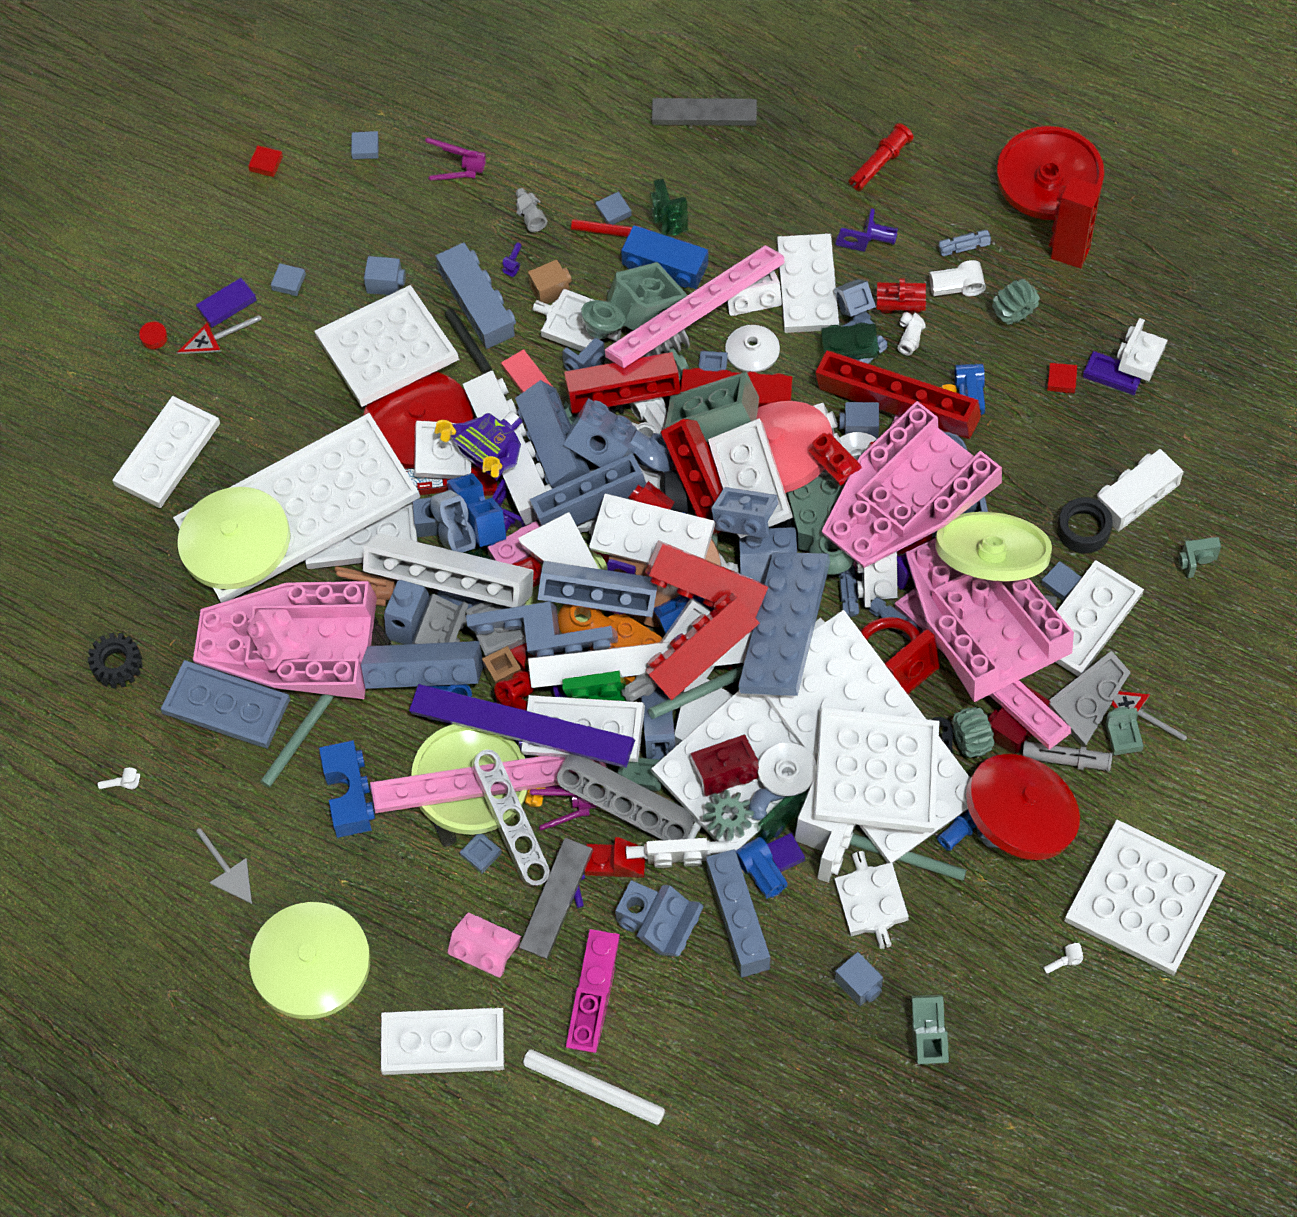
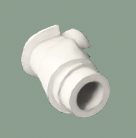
(911, 337)

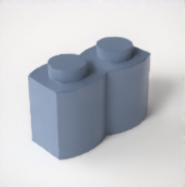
(452, 516)

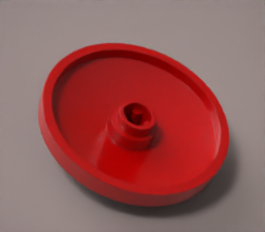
(1042, 161)
(426, 399)
(1023, 806)

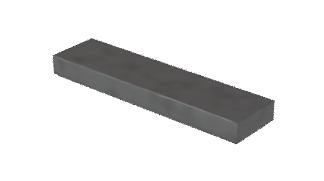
(704, 111)
(556, 898)

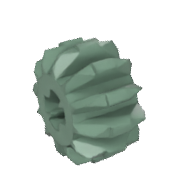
(1015, 301)
(973, 732)
(728, 805)

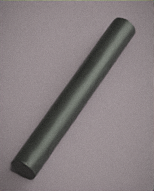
(468, 341)

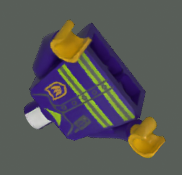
(485, 441)

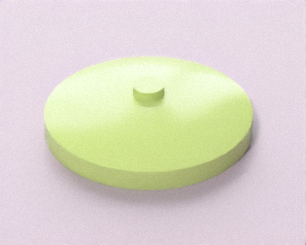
(234, 538)
(994, 546)
(455, 749)
(309, 960)

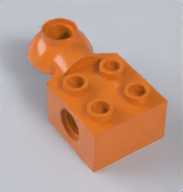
(628, 630)

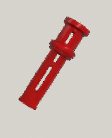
(888, 149)
(517, 686)

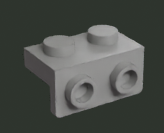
(440, 621)

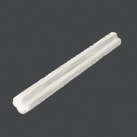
(594, 1087)

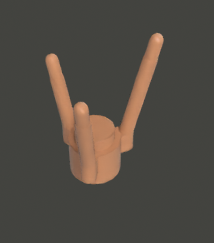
(382, 586)

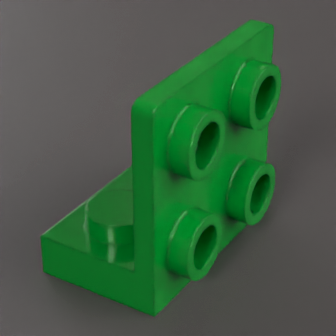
(596, 686)

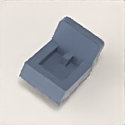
(591, 356)

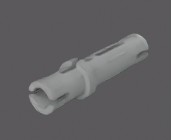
(1068, 756)

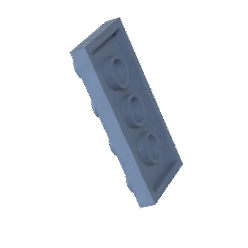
(225, 704)

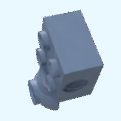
(608, 437)

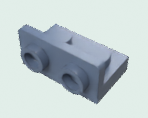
(744, 511)
(669, 922)

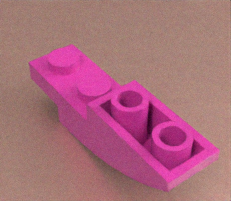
(593, 991)

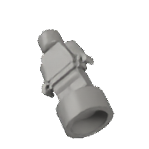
(526, 205)

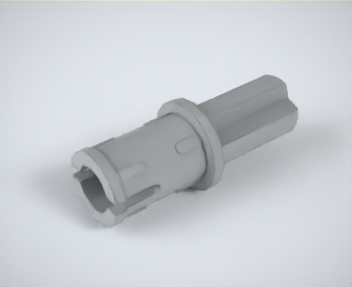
(641, 686)

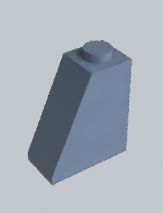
(658, 731)

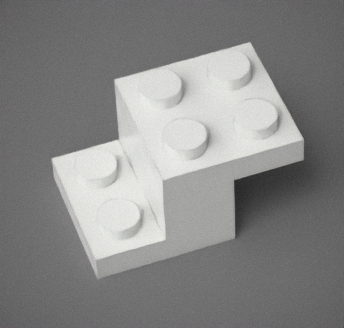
(824, 836)

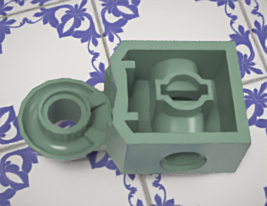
(632, 300)
(810, 511)

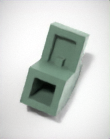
(928, 1029)

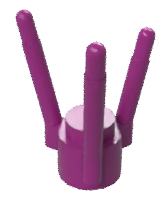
(472, 161)
(582, 804)

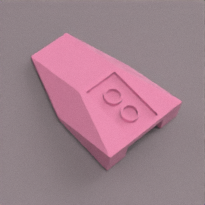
(907, 488)
(331, 618)
(987, 626)

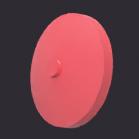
(790, 432)

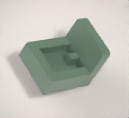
(1124, 731)
(641, 773)

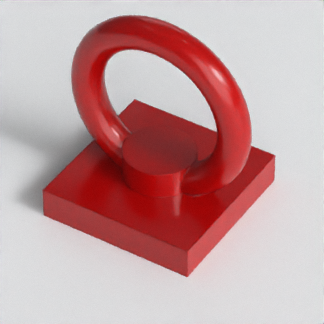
(913, 662)

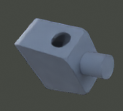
(405, 608)

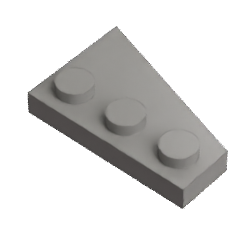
(1089, 696)

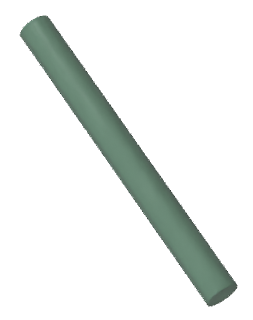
(695, 693)
(296, 740)
(914, 859)

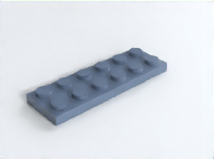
(786, 624)

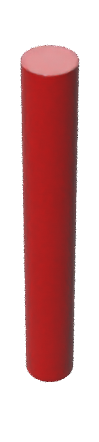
(601, 228)

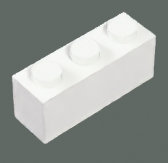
(1140, 488)

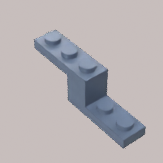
(542, 629)

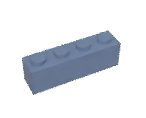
(475, 295)
(547, 430)
(585, 494)
(597, 588)
(422, 664)
(738, 913)

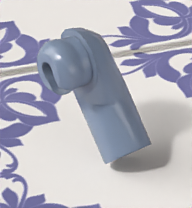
(760, 802)

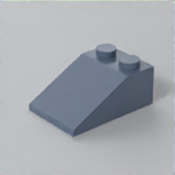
(758, 551)

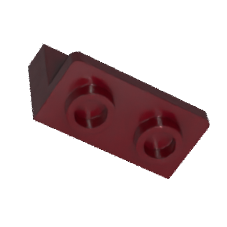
(725, 765)

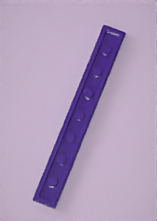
(522, 725)

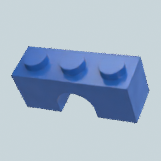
(483, 515)
(351, 811)

